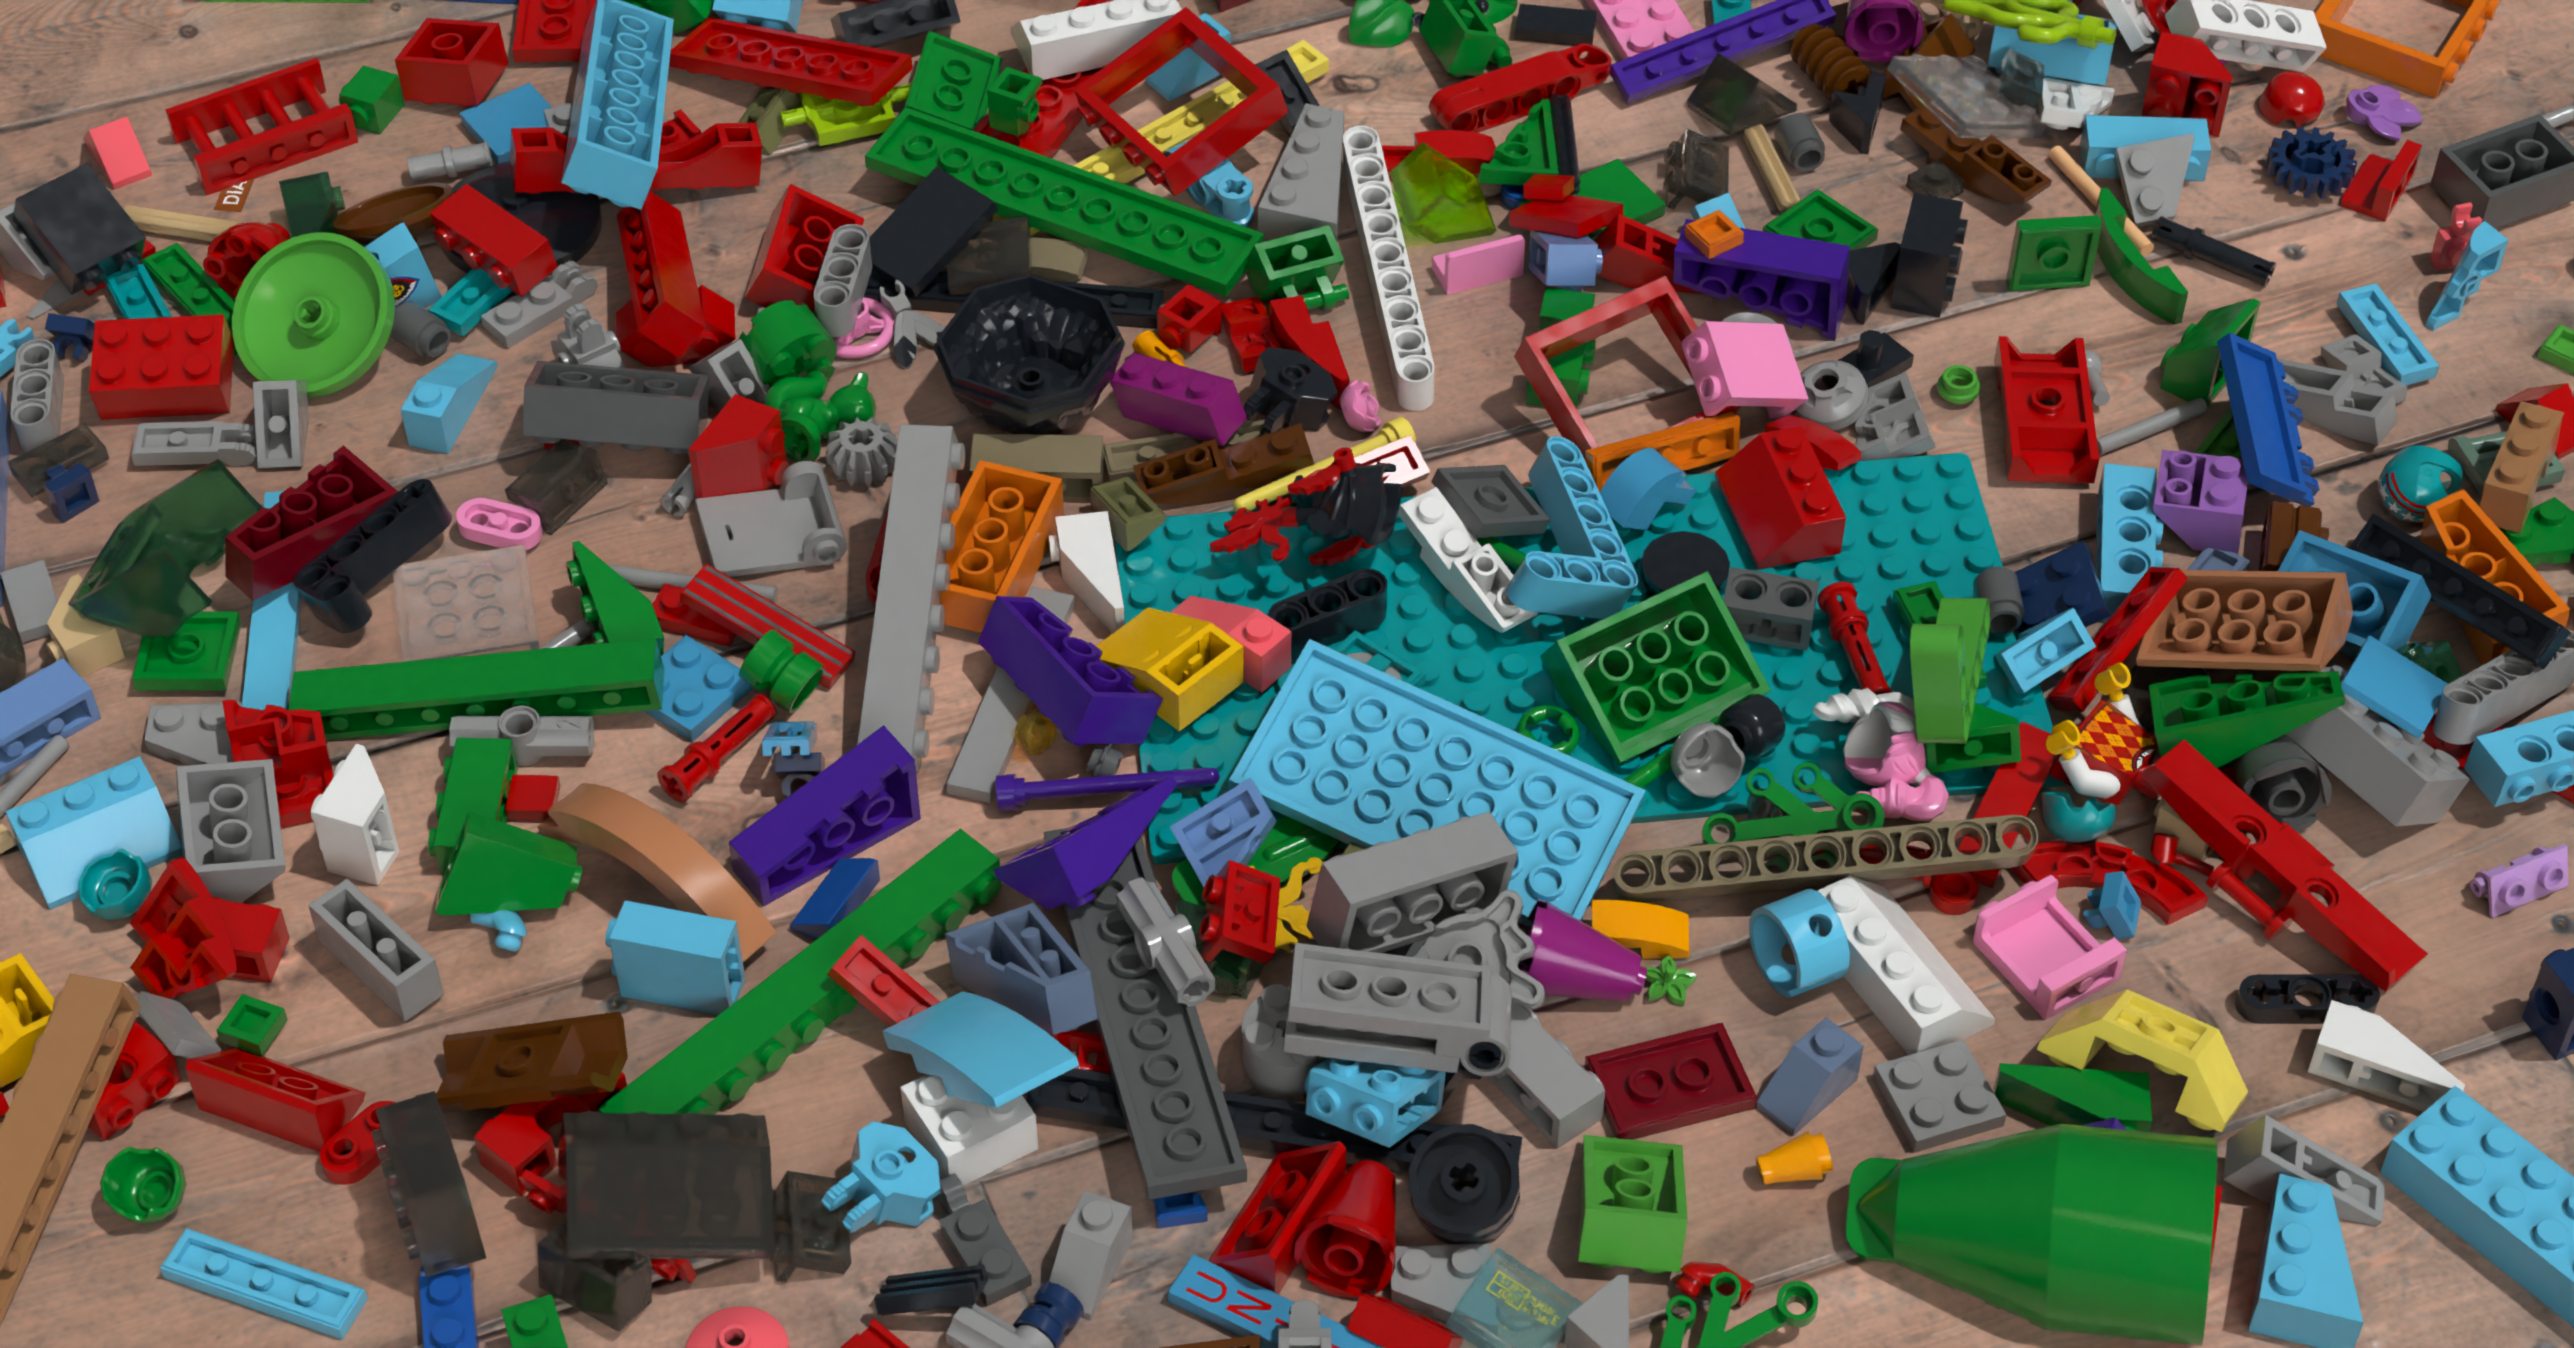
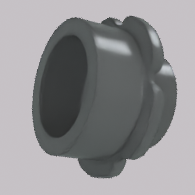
(1104, 761)

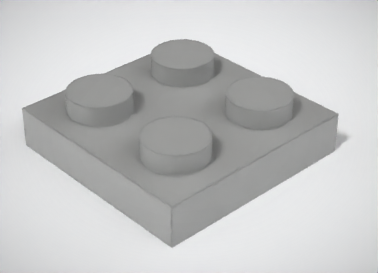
(1939, 1095)

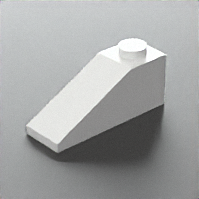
(1089, 564)
(2377, 1059)

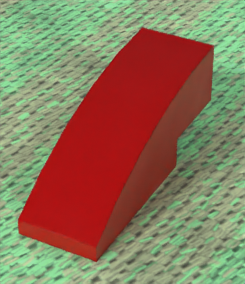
(1316, 341)

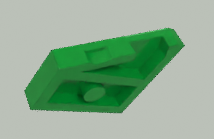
(2546, 534)

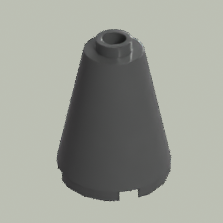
(2284, 782)

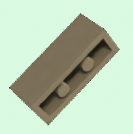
(1069, 457)

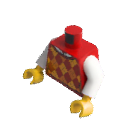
(2107, 748)

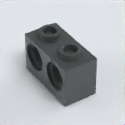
(1771, 607)

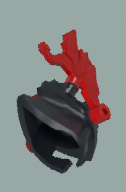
(1336, 503)

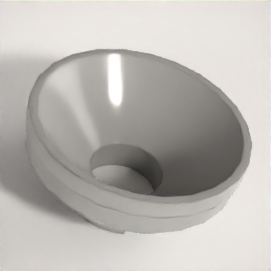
(1836, 406)

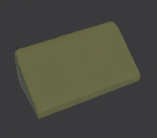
(765, 113)
(1129, 511)

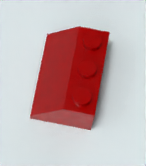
(795, 248)
(1782, 500)

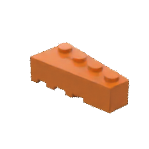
(2471, 539)

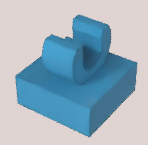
(2116, 906)

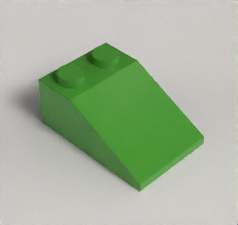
(1632, 1204)

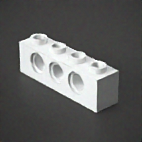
(2251, 31)

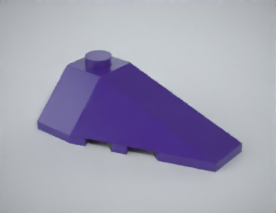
(1084, 853)

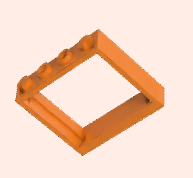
(2398, 62)

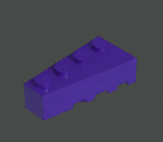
(1066, 675)
(829, 818)

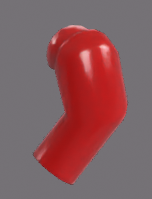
(1698, 1274)

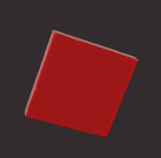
(1570, 218)

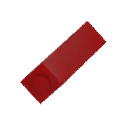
(1637, 254)

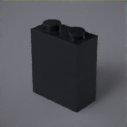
(79, 229)

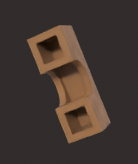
(2520, 464)

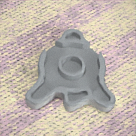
(1489, 940)

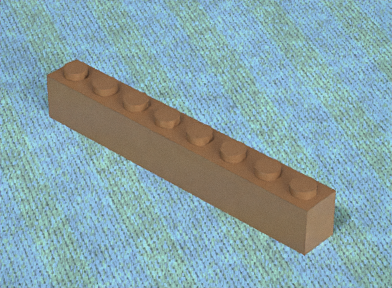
(54, 1111)

